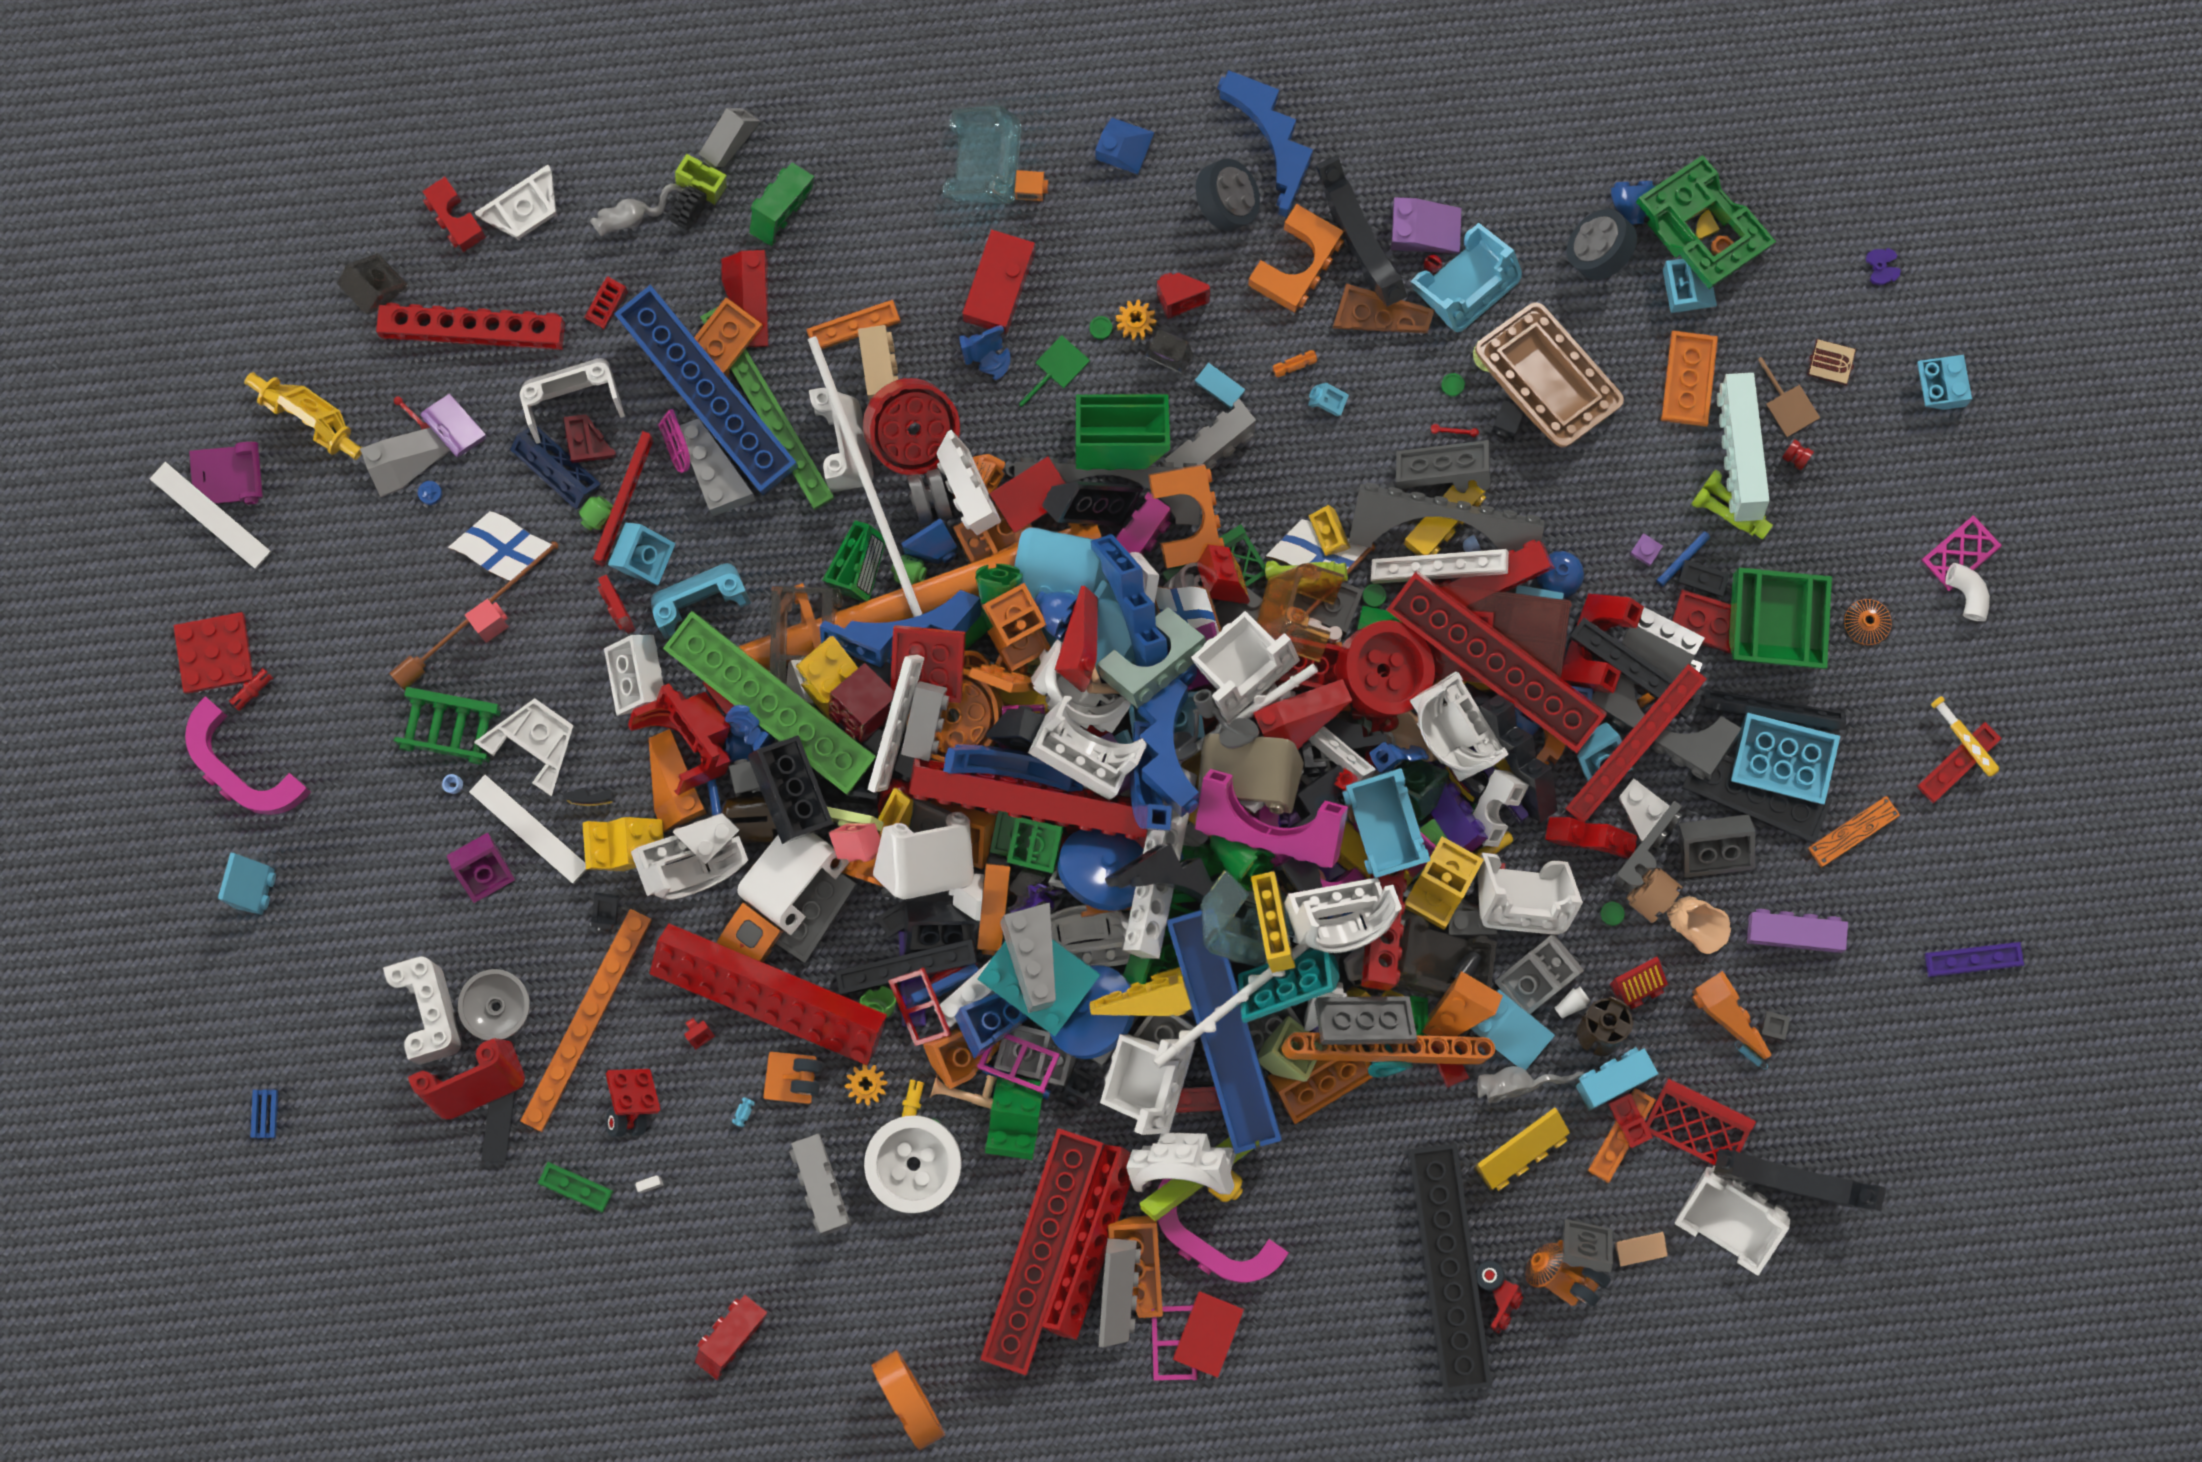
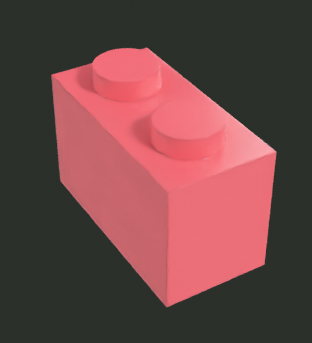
(487, 620)
(856, 841)

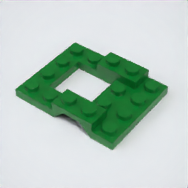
(1686, 196)

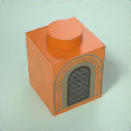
(1030, 185)

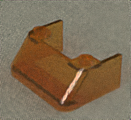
(1279, 615)

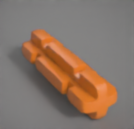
(1295, 363)

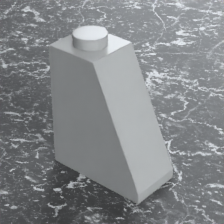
(728, 136)

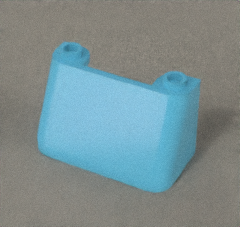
(1470, 280)
(668, 601)
(1386, 823)

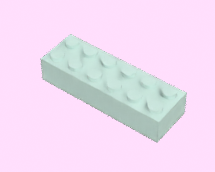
(1743, 447)

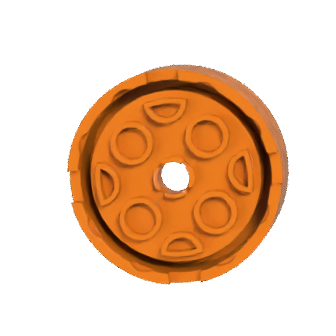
(978, 713)
(908, 1400)

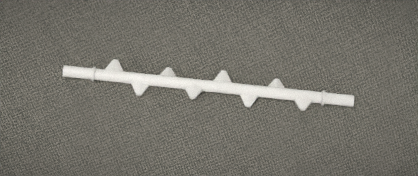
(1260, 702)
(1209, 1025)

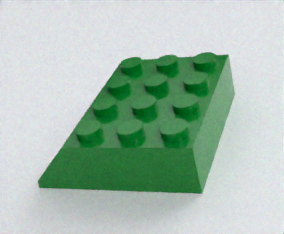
(1121, 430)
(1780, 618)

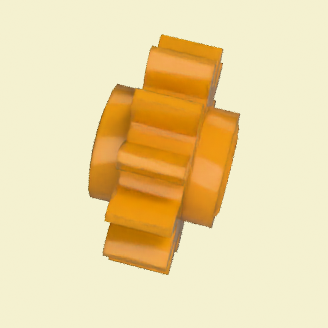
(1135, 312)
(859, 1078)

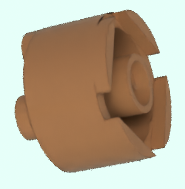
(1655, 894)

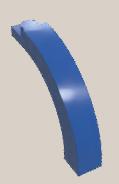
(1006, 762)
(1146, 804)

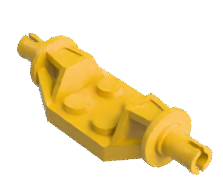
(310, 409)

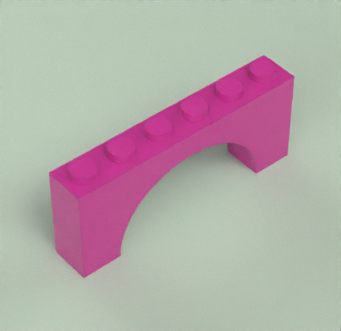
(1224, 816)

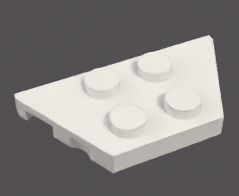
(523, 205)

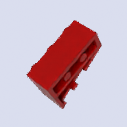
(729, 1335)

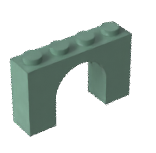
(1142, 683)

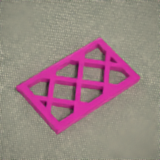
(1959, 533)

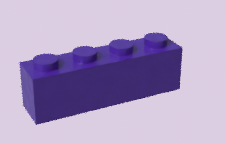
(1456, 817)

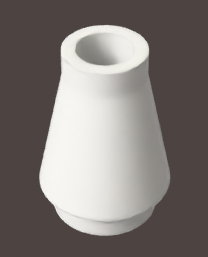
(1572, 1003)

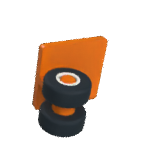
(791, 1077)
(1578, 1284)

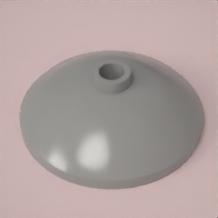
(480, 995)

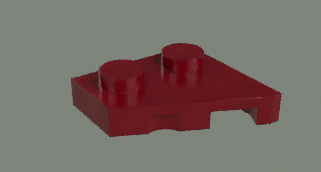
(584, 440)

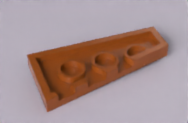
(1366, 311)

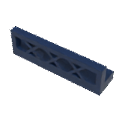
(551, 468)

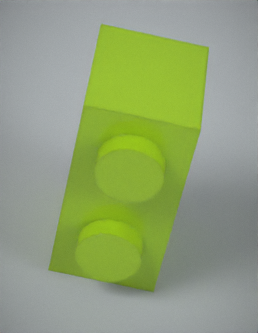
(701, 177)

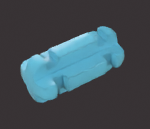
(743, 1112)

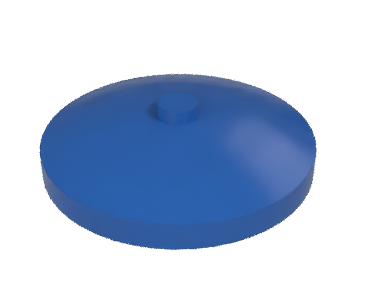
(1090, 858)
(1095, 1035)

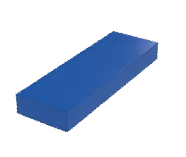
(944, 985)

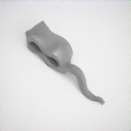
(629, 213)
(1515, 1082)

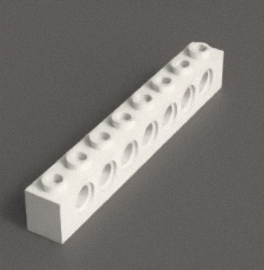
(1153, 902)

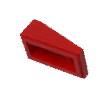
(599, 298)

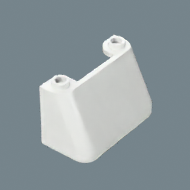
(840, 467)
(925, 860)
(1527, 900)

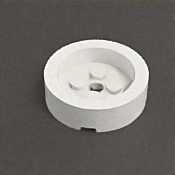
(888, 1170)

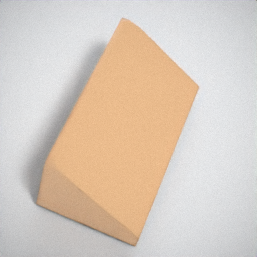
(1641, 1249)

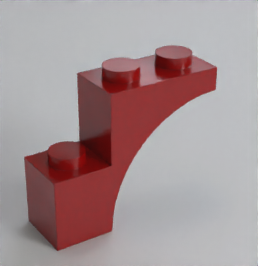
(1599, 837)

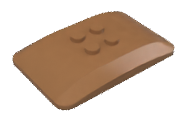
(1548, 375)

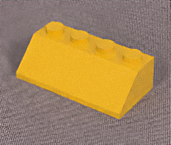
(1522, 1149)

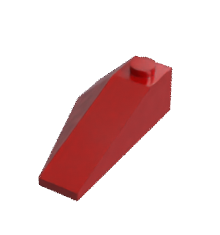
(747, 287)
(1079, 646)
(1303, 714)

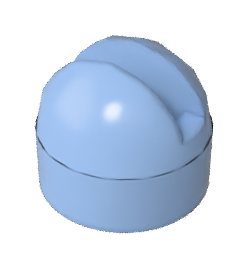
(1471, 544)
(453, 779)

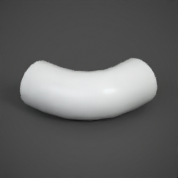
(1973, 588)

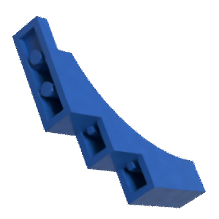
(1258, 103)
(1137, 608)
(874, 640)
(1164, 771)

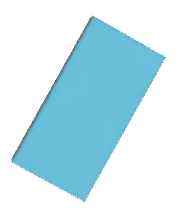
(1219, 385)

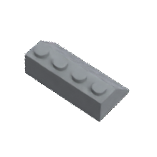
(1118, 1292)

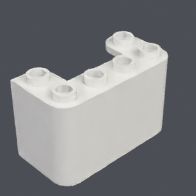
(441, 1030)

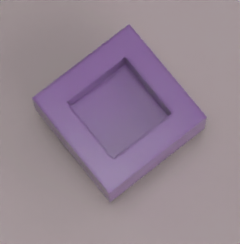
(1646, 550)

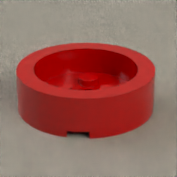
(893, 412)
(1400, 652)

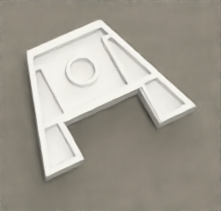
(539, 733)

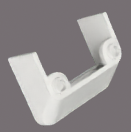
(566, 381)

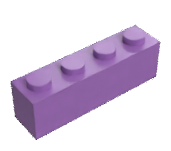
(1797, 932)

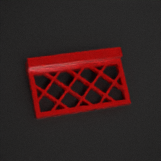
(1703, 1104)

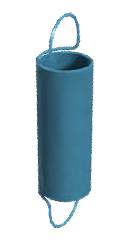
(1751, 1055)

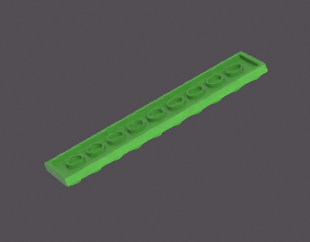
(770, 701)

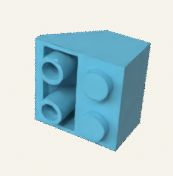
(1685, 288)
(1945, 382)

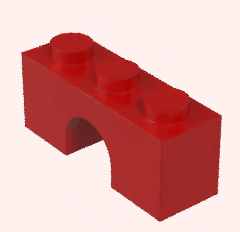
(463, 230)

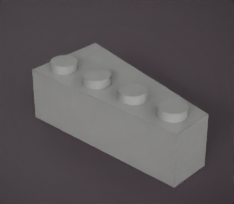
(1031, 951)

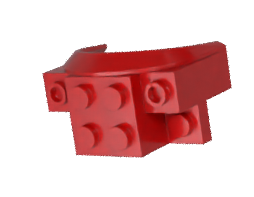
(698, 723)

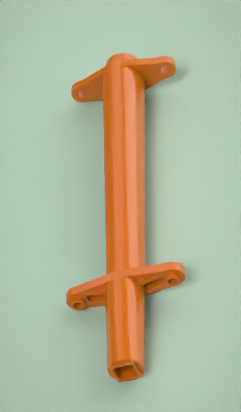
(893, 606)

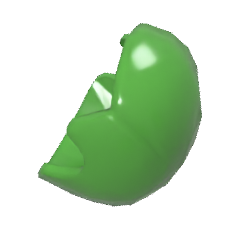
(880, 1000)

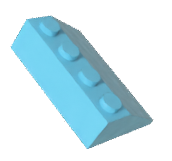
(1785, 758)

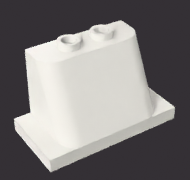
(1243, 663)
(1143, 1089)

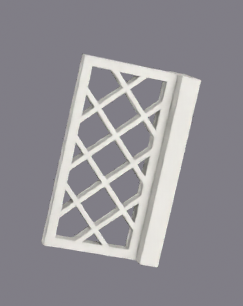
(1337, 751)

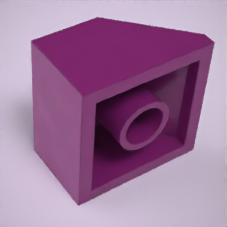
(480, 867)

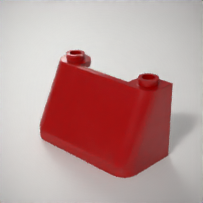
(495, 1077)

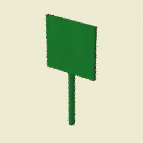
(1060, 363)

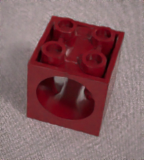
(861, 703)

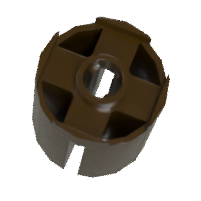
(750, 807)
(1608, 1036)

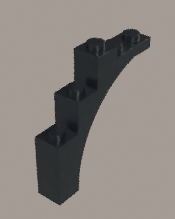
(1500, 715)

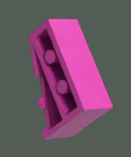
(1145, 526)

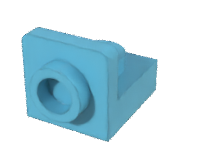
(1328, 398)

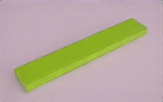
(1177, 1190)

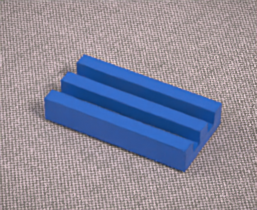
(255, 1112)

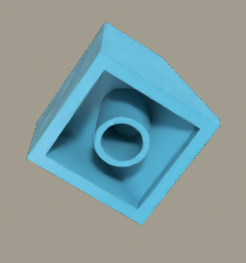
(641, 553)

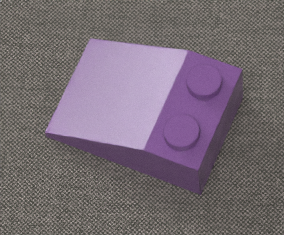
(1425, 226)

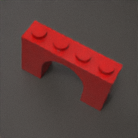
(1605, 613)

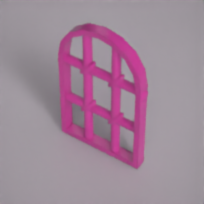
(677, 433)

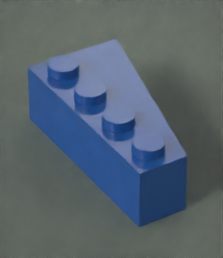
(987, 1022)

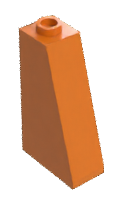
(993, 907)

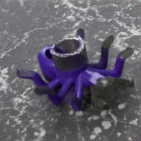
(1036, 899)

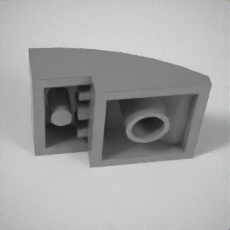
(1539, 974)
(1035, 1063)

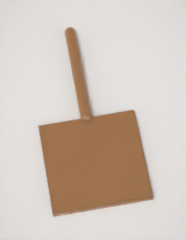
(1790, 409)

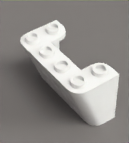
(784, 874)
(1734, 1219)

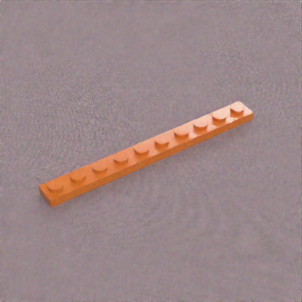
(586, 1020)

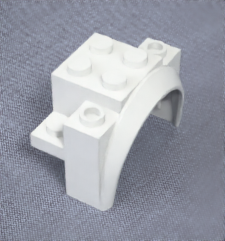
(1455, 727)

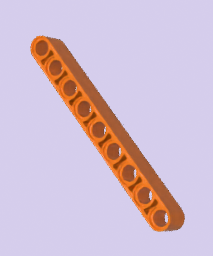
(1400, 1053)

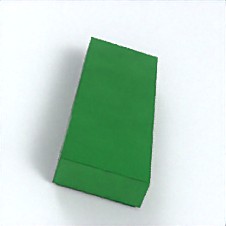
(575, 1187)

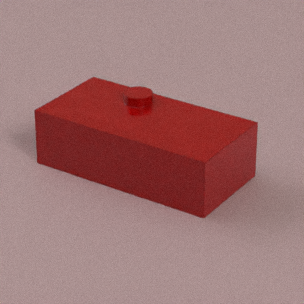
(999, 281)

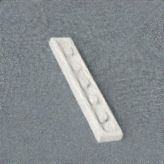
(210, 515)
(1440, 566)
(896, 723)
(529, 829)

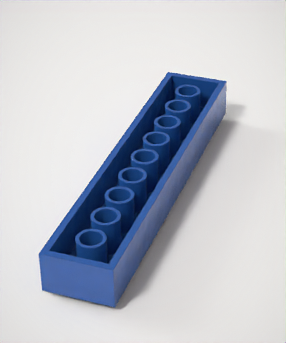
(706, 390)

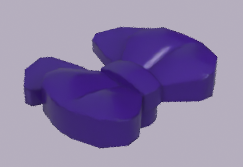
(1882, 273)

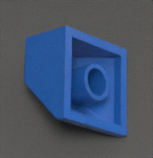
(1123, 145)
(931, 544)

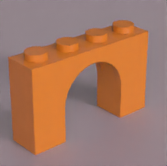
(1293, 289)
(1193, 482)

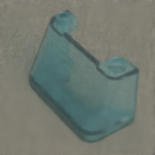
(985, 155)

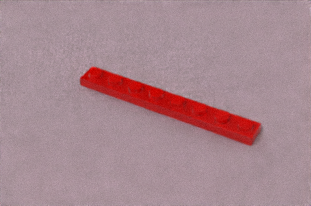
(1636, 743)

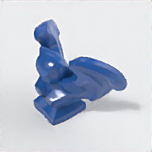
(982, 350)
(747, 726)
(1388, 756)

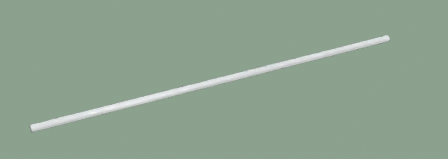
(868, 485)

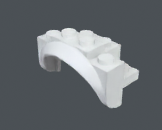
(1082, 706)
(1183, 1158)

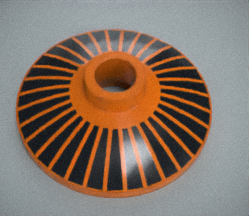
(1859, 629)
(1544, 1265)

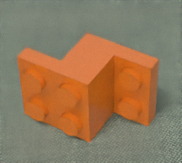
(1016, 627)

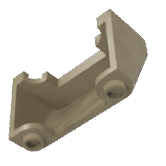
(1261, 770)

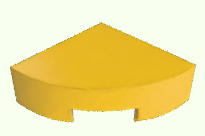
(1706, 225)

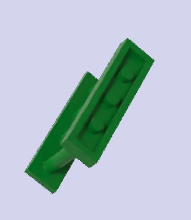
(440, 704)

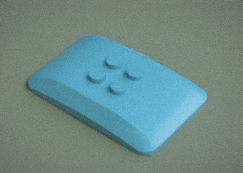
(1057, 564)

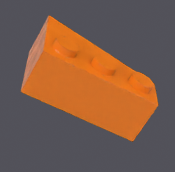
(1462, 1007)

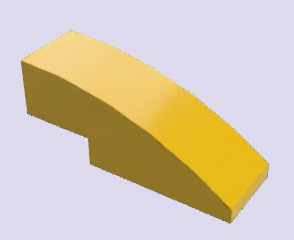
(896, 810)

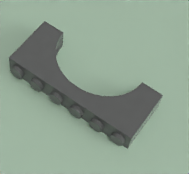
(1698, 751)

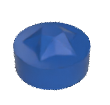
(430, 493)

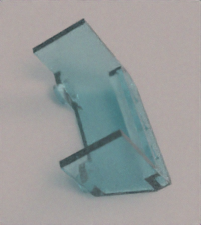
(1228, 934)

